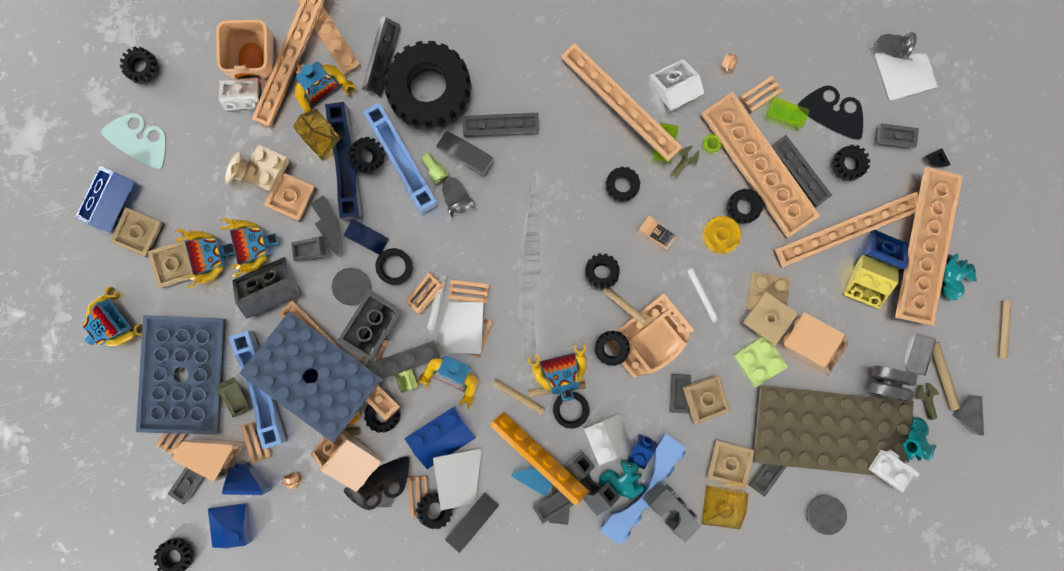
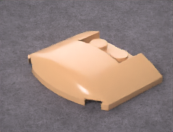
(656, 341)

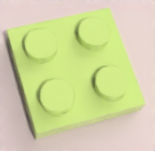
(760, 361)

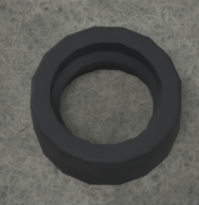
(391, 252)
(571, 424)

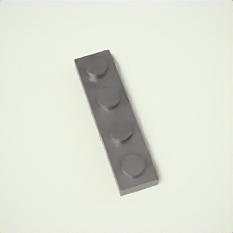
(380, 56)
(500, 124)
(801, 171)
(404, 360)

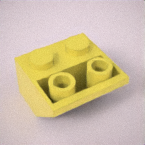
(871, 281)

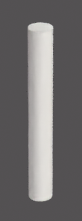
(703, 295)
(435, 305)

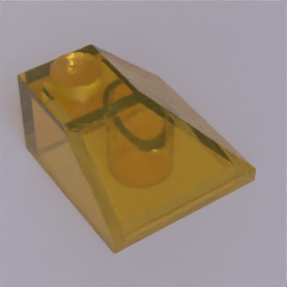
(316, 133)
(724, 507)

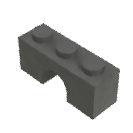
(600, 496)
(682, 522)

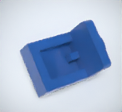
(642, 451)

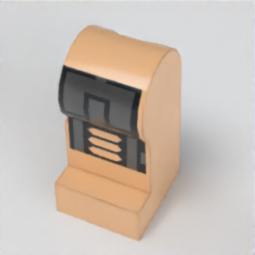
(656, 233)

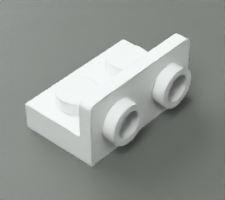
(239, 94)
(893, 470)

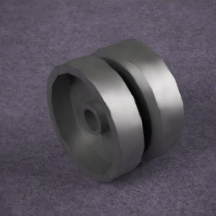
(892, 384)

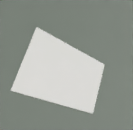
(905, 76)
(461, 328)
(457, 478)

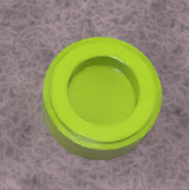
(711, 144)

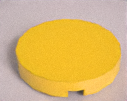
(722, 234)

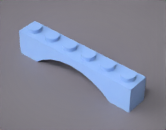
(400, 158)
(266, 413)
(619, 522)

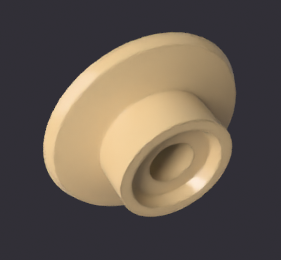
(236, 169)

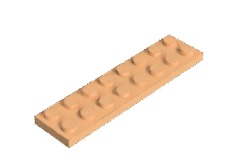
(760, 164)
(929, 246)

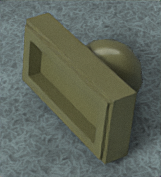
(233, 397)

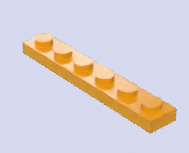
(540, 458)

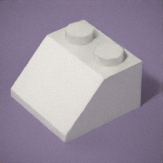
(677, 84)
(608, 439)

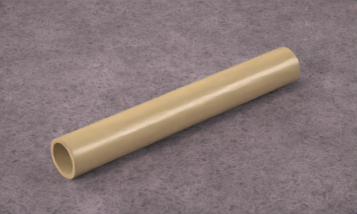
(945, 377)

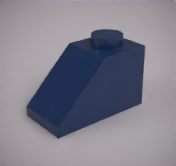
(366, 237)

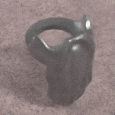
(897, 45)
(456, 196)

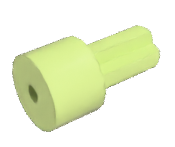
(436, 171)

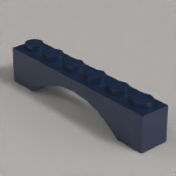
(347, 182)

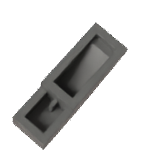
(465, 152)
(328, 224)
(471, 522)

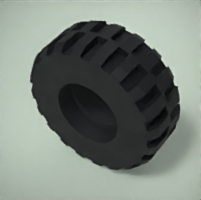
(427, 58)

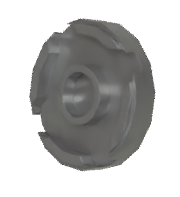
(350, 286)
(827, 515)

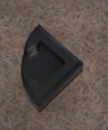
(937, 159)

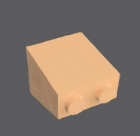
(816, 342)
(207, 456)
(346, 460)

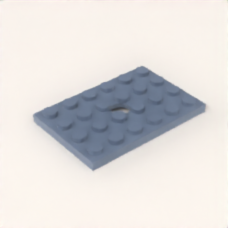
(341, 382)
(175, 405)

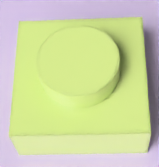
(406, 381)

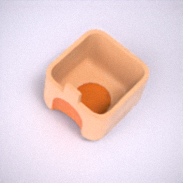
(244, 48)

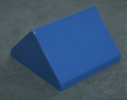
(886, 249)

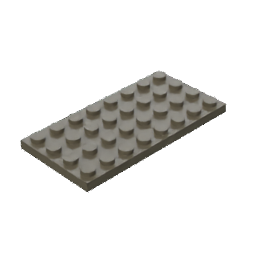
(828, 429)

